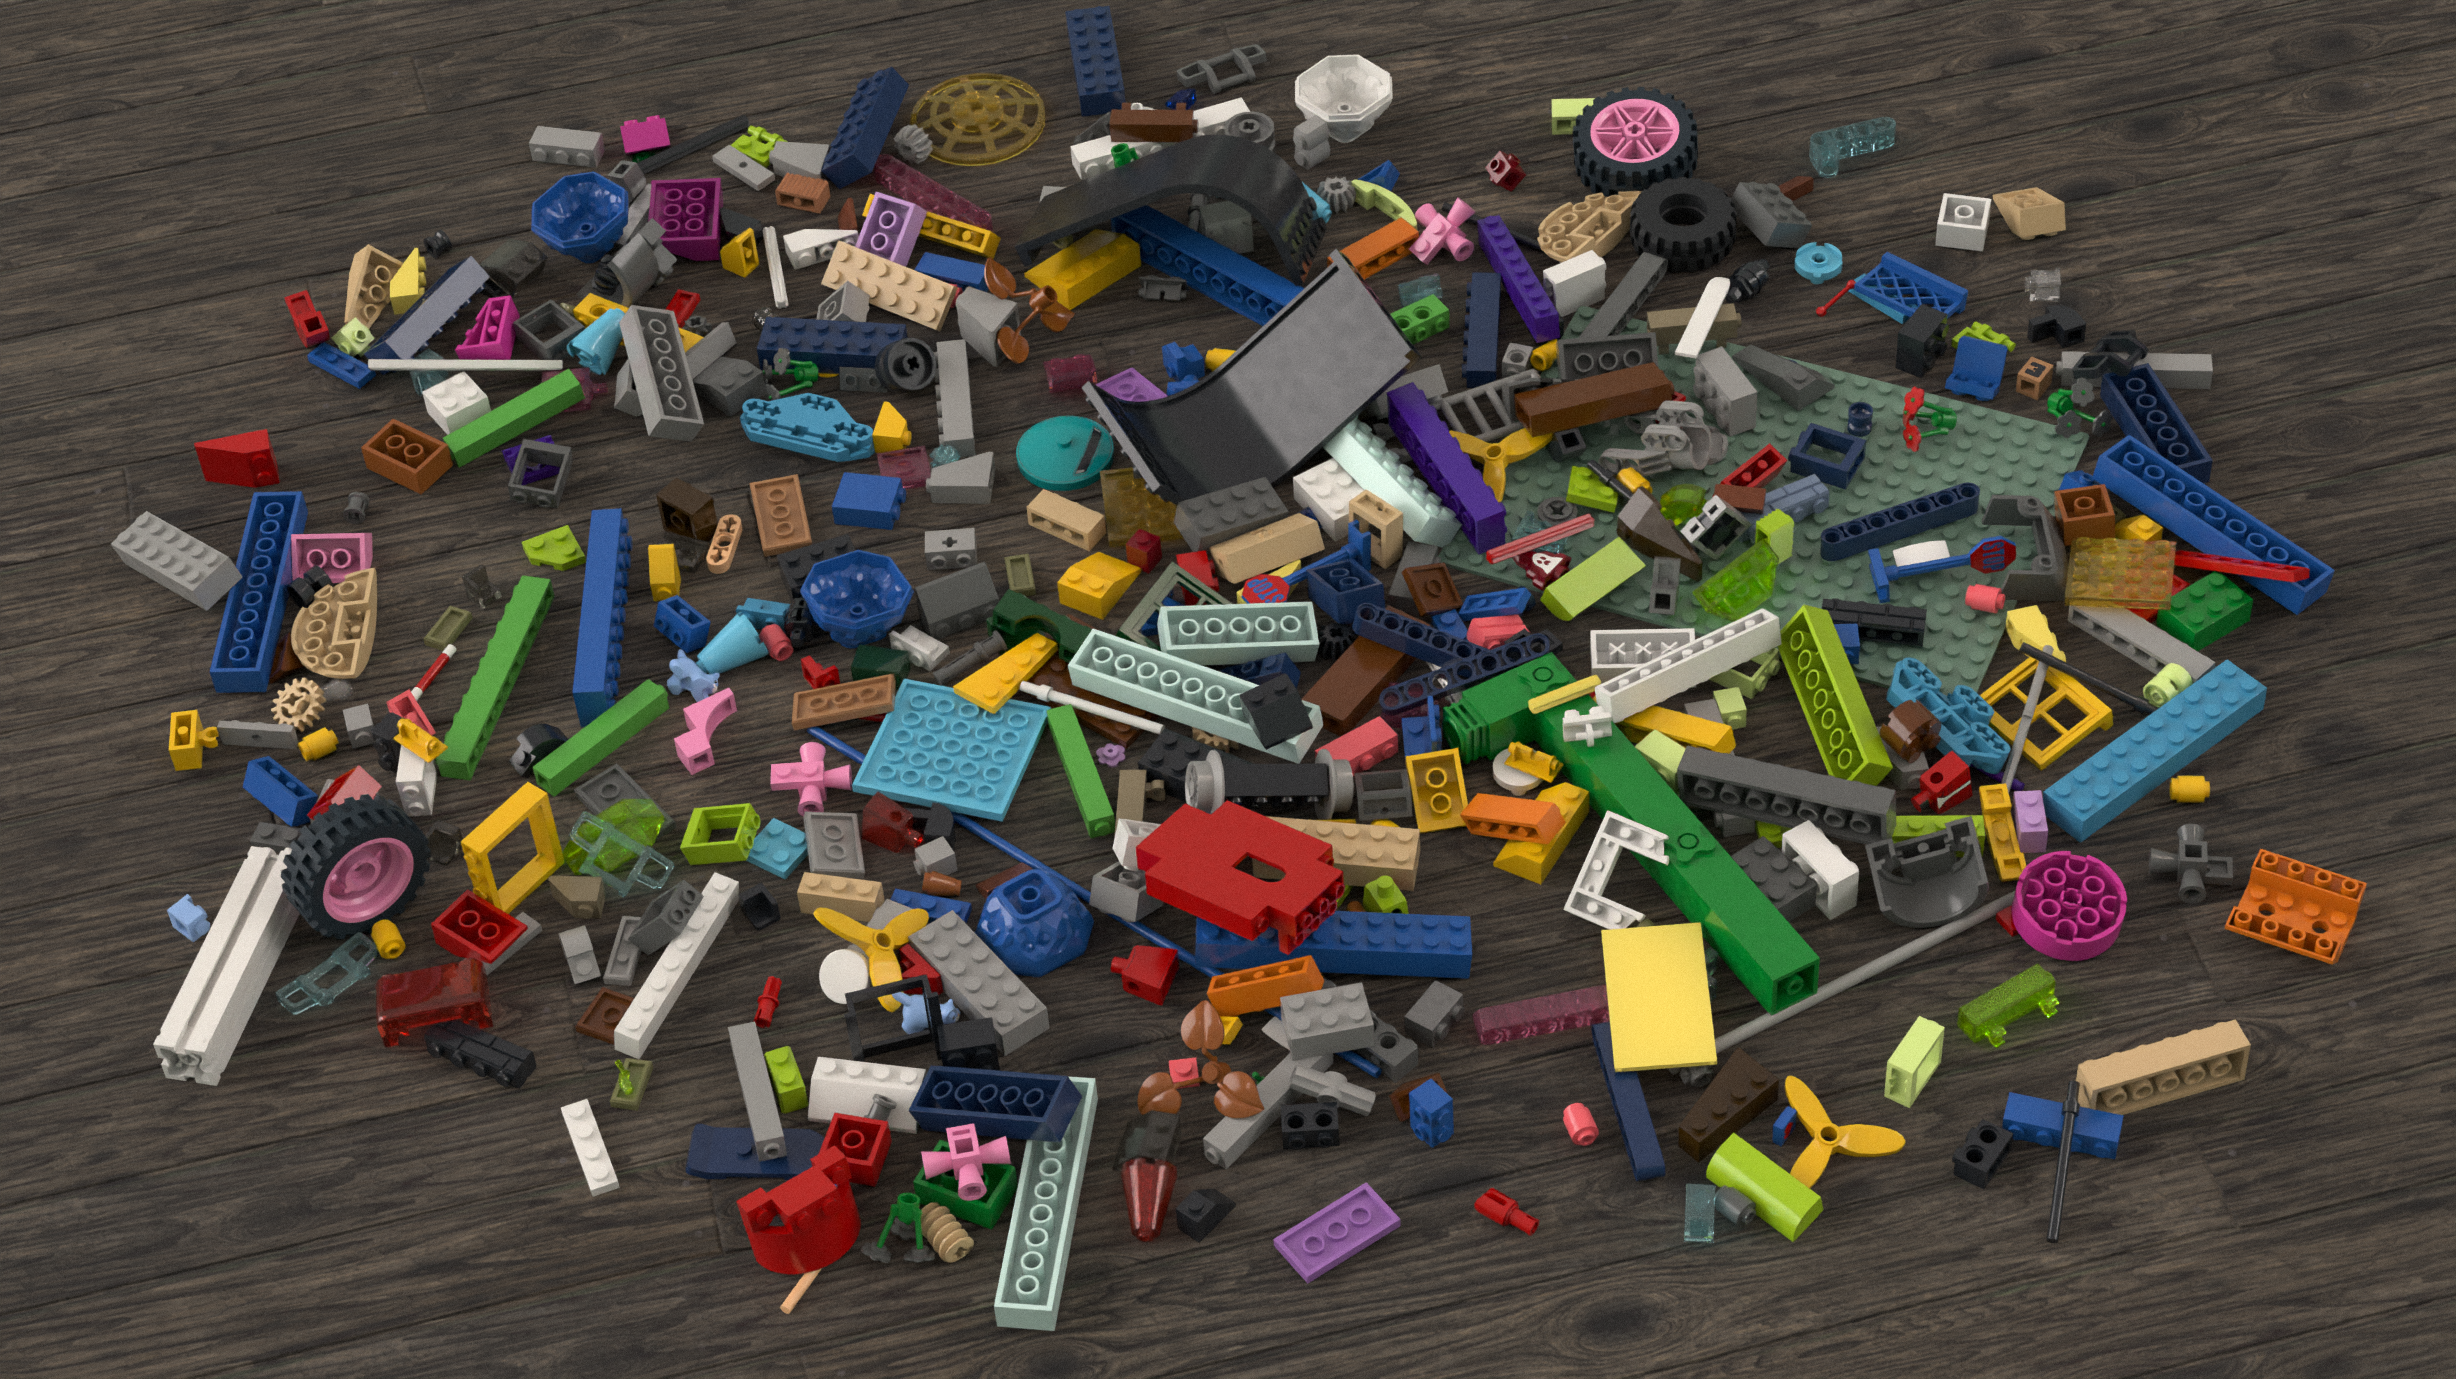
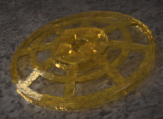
(987, 115)

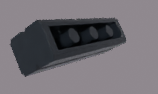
(1880, 622)
(480, 1052)

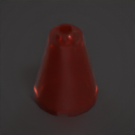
(1147, 1195)

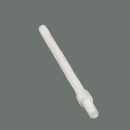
(1047, 693)

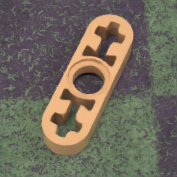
(721, 534)

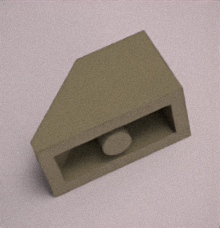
(579, 895)

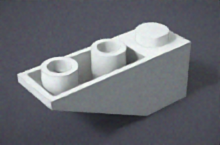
(815, 245)

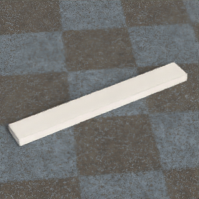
(464, 365)

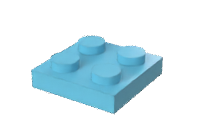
(779, 848)

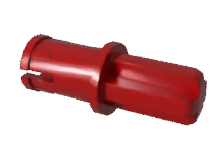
(768, 1002)

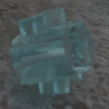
(944, 455)

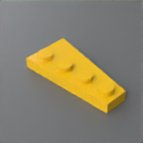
(1002, 678)

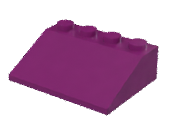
(689, 215)

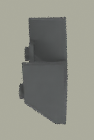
(2050, 568)

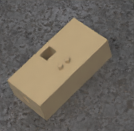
(1267, 548)

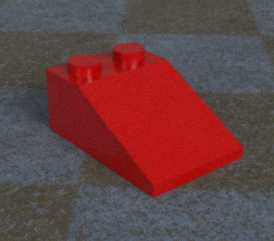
(239, 460)
(476, 929)

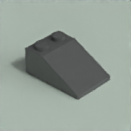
(729, 384)

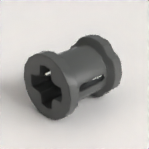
(356, 507)
(881, 1108)

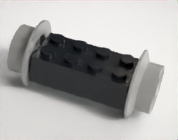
(1322, 783)

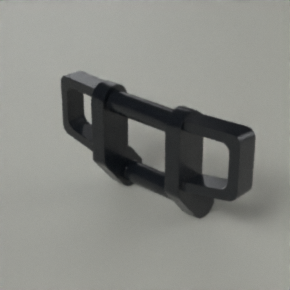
(2102, 356)

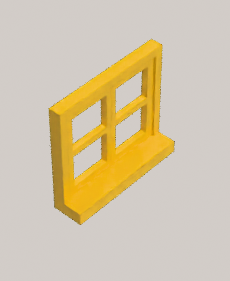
(2067, 687)

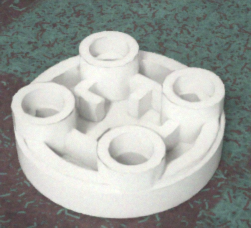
(1511, 778)
(844, 973)

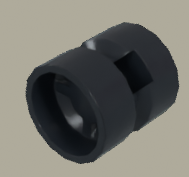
(303, 589)

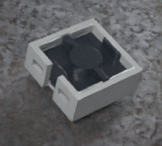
(1716, 527)

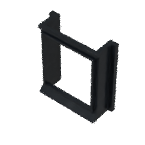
(933, 1015)

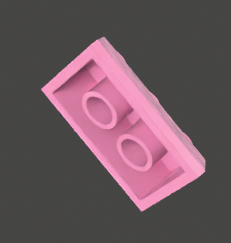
(334, 553)

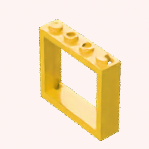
(526, 802)

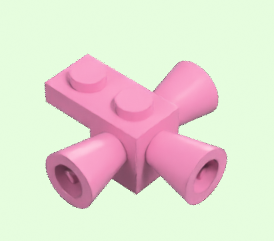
(1442, 232)
(810, 778)
(966, 1160)

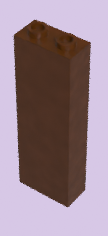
(1593, 399)
(1357, 681)

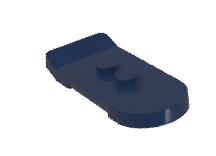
(733, 1153)

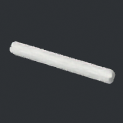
(775, 267)

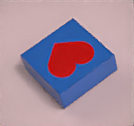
(1784, 1126)

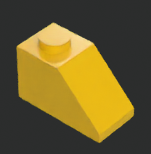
(740, 254)
(890, 430)
(2138, 528)
(663, 571)

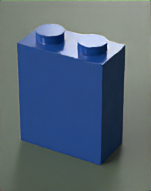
(868, 501)

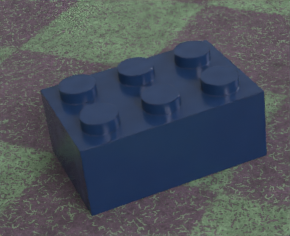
(1342, 588)

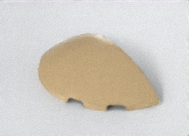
(1587, 226)
(338, 627)

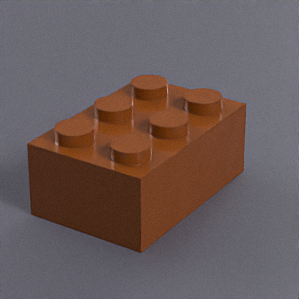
(407, 456)

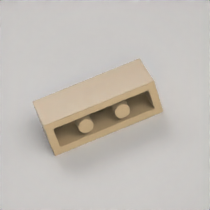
(1066, 520)
(844, 895)

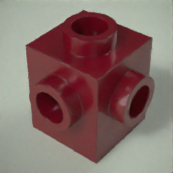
(1505, 171)

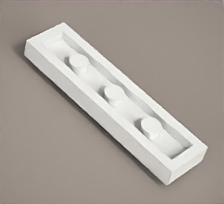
(590, 1147)

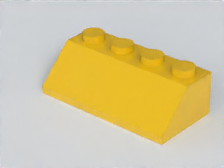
(1536, 860)

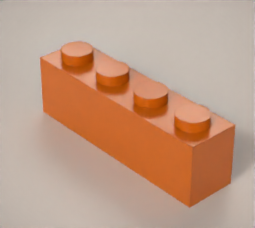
(1381, 248)
(1513, 818)
(1263, 986)

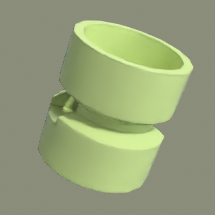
(2167, 684)

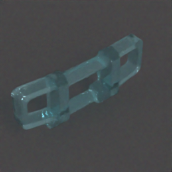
(622, 839)
(322, 996)

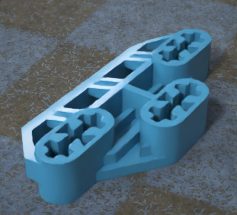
(807, 426)
(1962, 715)

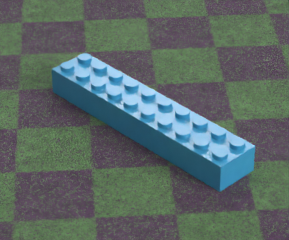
(2153, 750)

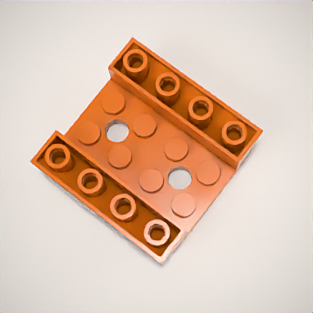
(2299, 901)

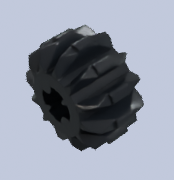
(605, 279)
(1335, 640)

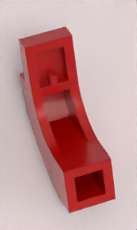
(308, 323)

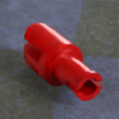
(1505, 1211)

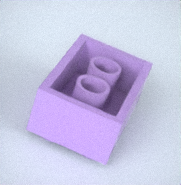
(891, 228)

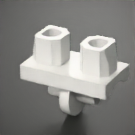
(1587, 727)

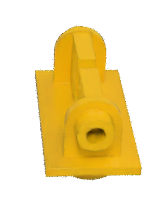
(419, 741)
(1532, 763)

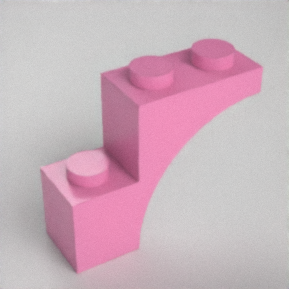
(702, 720)

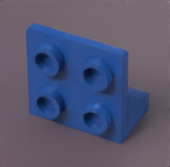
(1422, 733)

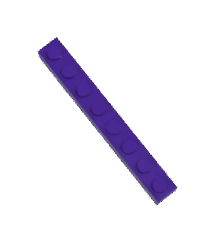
(1518, 279)

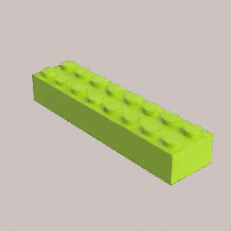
(1832, 698)

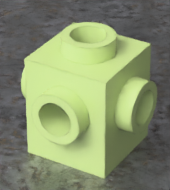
(353, 338)

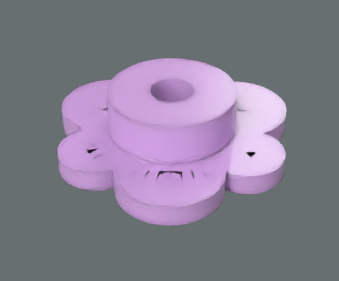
(1111, 755)

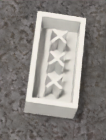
(1623, 650)

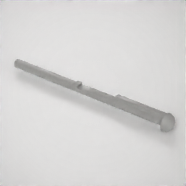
(2026, 721)

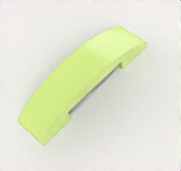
(1372, 195)

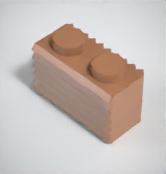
(803, 193)

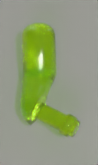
(624, 1076)

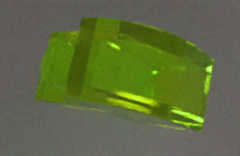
(1683, 502)

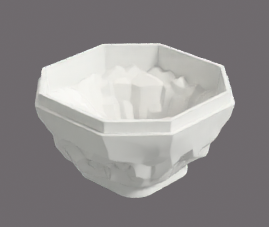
(1345, 94)

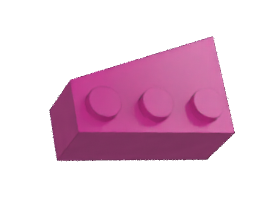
(493, 333)

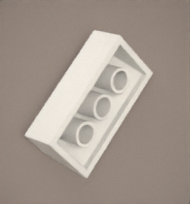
(850, 1088)

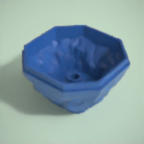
(581, 216)
(857, 597)
(1034, 923)

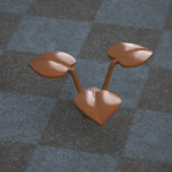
(1043, 301)
(1237, 1092)

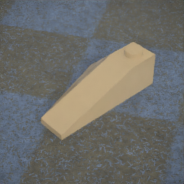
(369, 284)

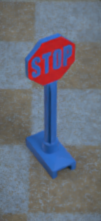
(1987, 556)
(1275, 589)

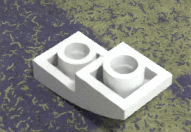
(1921, 553)

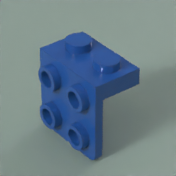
(1977, 368)

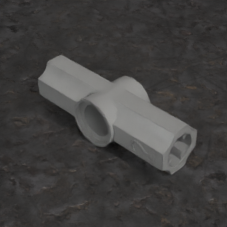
(1332, 1088)

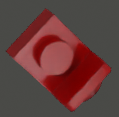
(817, 676)

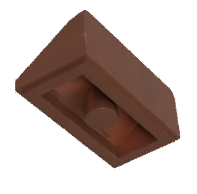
(1797, 187)
(847, 216)
(1742, 498)
(987, 886)

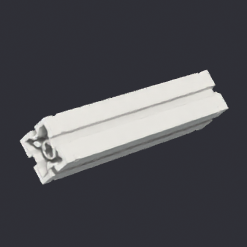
(228, 972)

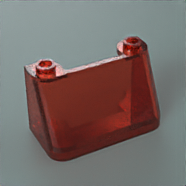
(432, 997)

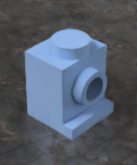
(189, 919)

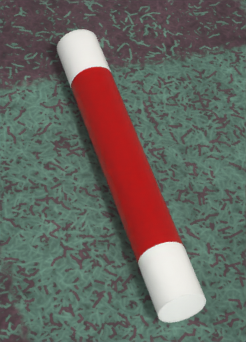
(433, 671)

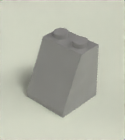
(981, 318)

